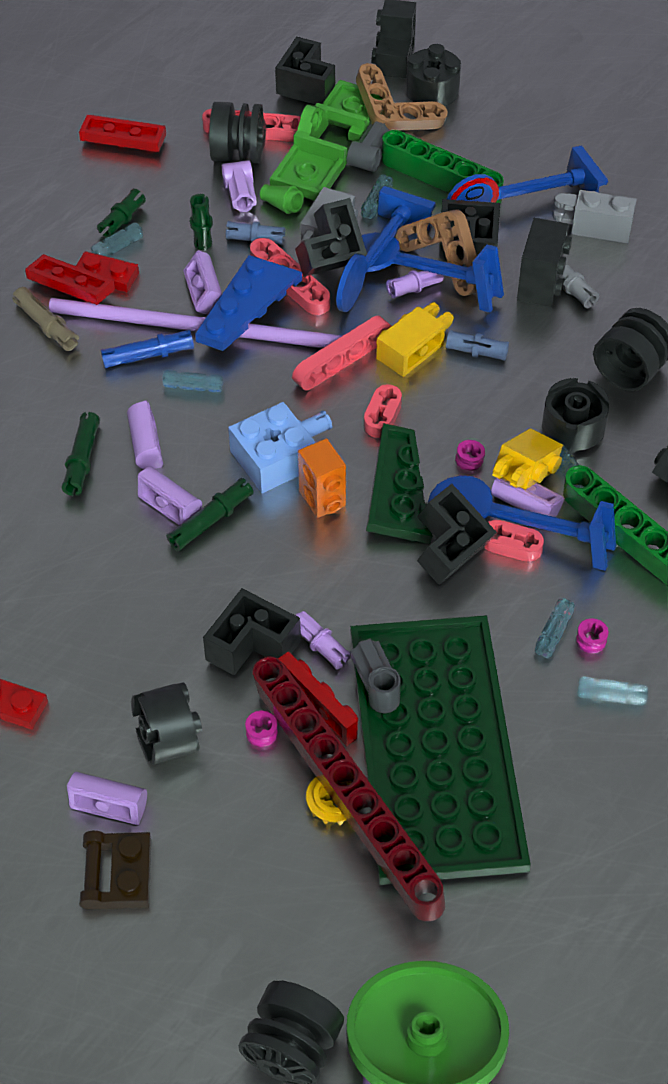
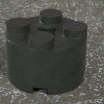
(433, 75)
(575, 414)
(166, 723)

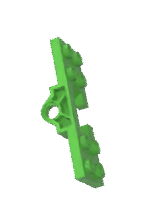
(316, 162)

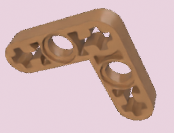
(427, 114)
(445, 234)

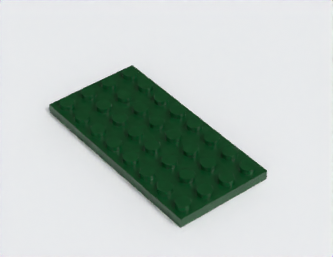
(445, 749)

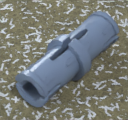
(254, 231)
(477, 345)

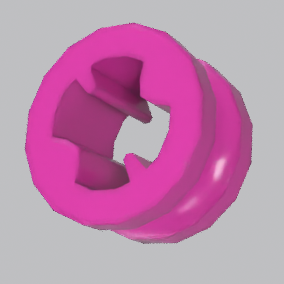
(464, 461)
(597, 627)
(256, 720)

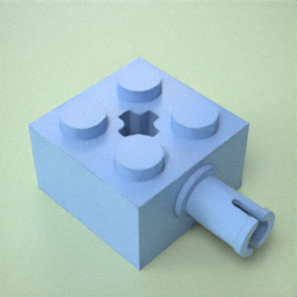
(270, 442)

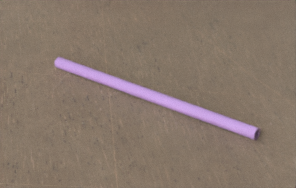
(186, 322)

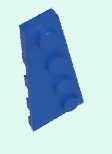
(244, 299)

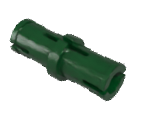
(121, 213)
(201, 221)

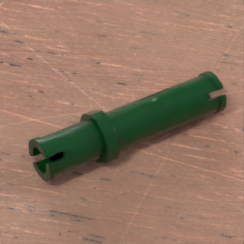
(78, 462)
(221, 505)

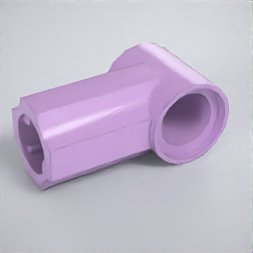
(239, 182)

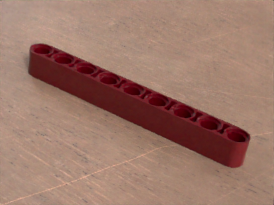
(353, 797)

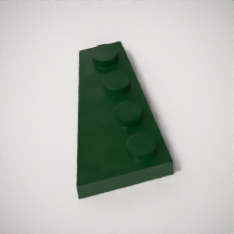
(398, 487)

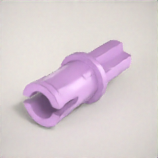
(412, 282)
(322, 641)

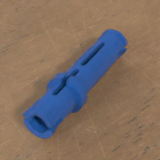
(148, 348)

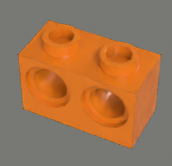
(322, 478)

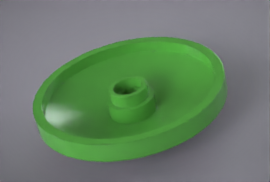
(427, 1026)

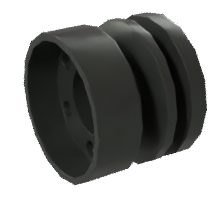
(236, 132)
(633, 349)
(291, 1033)

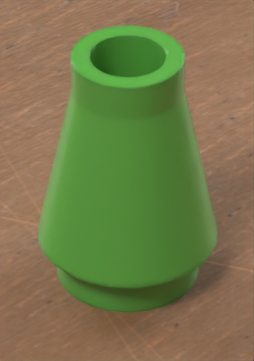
(285, 198)

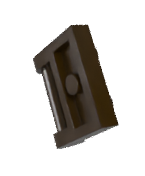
(128, 870)

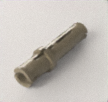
(51, 324)

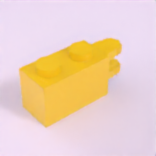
(413, 338)
(528, 459)

